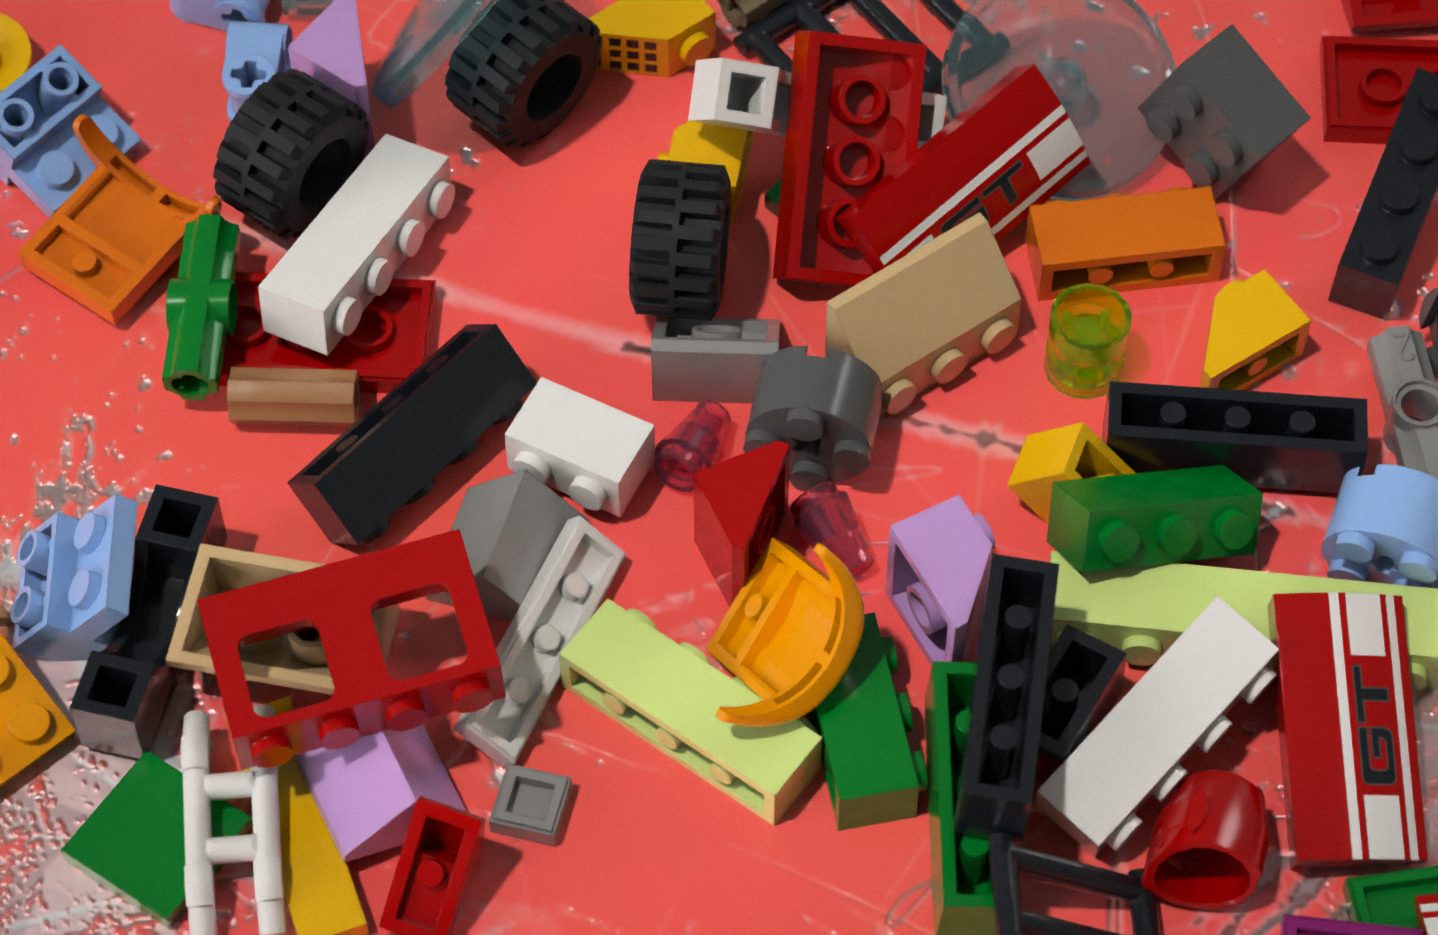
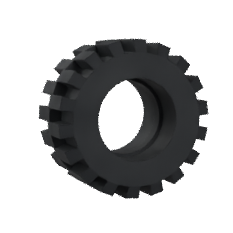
(524, 68)
(289, 151)
(679, 239)

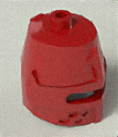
(1219, 837)

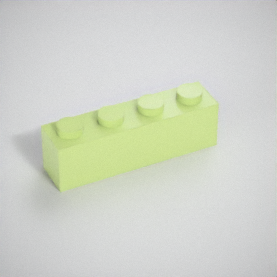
(671, 701)

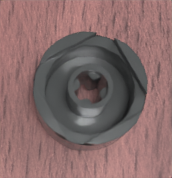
(821, 409)

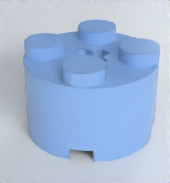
(1385, 528)

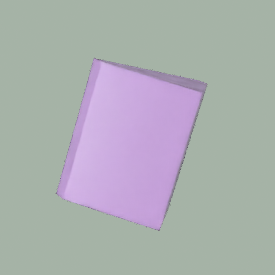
(334, 55)
(373, 788)

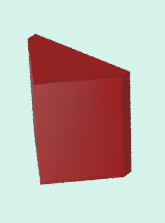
(739, 511)

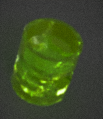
(1087, 340)

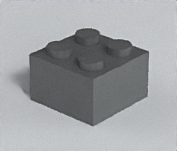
(1222, 112)

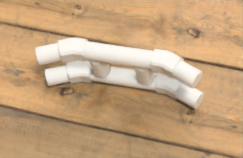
(204, 851)

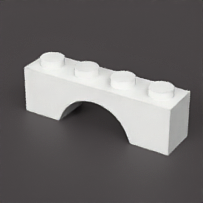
(757, 98)

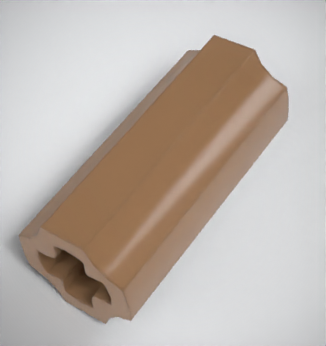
(293, 396)

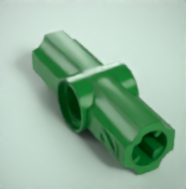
(201, 307)

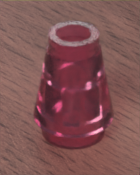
(691, 445)
(829, 518)

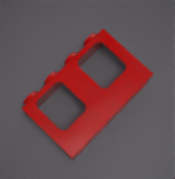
(340, 605)

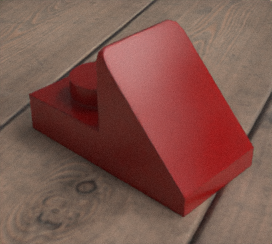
(433, 869)

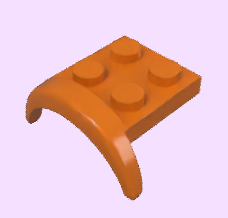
(112, 231)

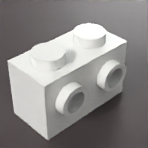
(580, 447)

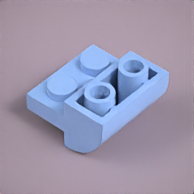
(38, 132)
(75, 582)

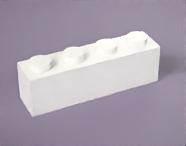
(356, 244)
(1156, 727)

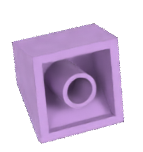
(939, 577)

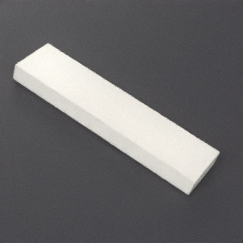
(547, 620)

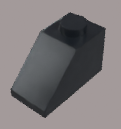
(1079, 690)

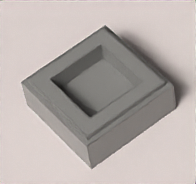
(530, 804)

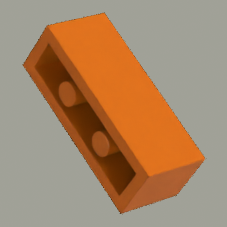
(1125, 241)

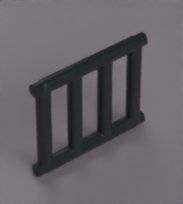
(805, 13)
(1010, 861)

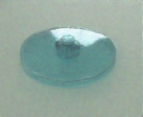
(423, 43)
(1096, 59)

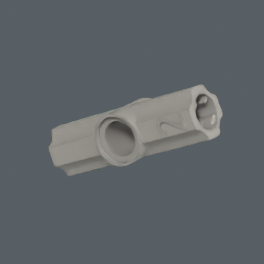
(1405, 391)

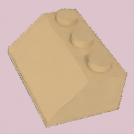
(928, 313)
(285, 660)

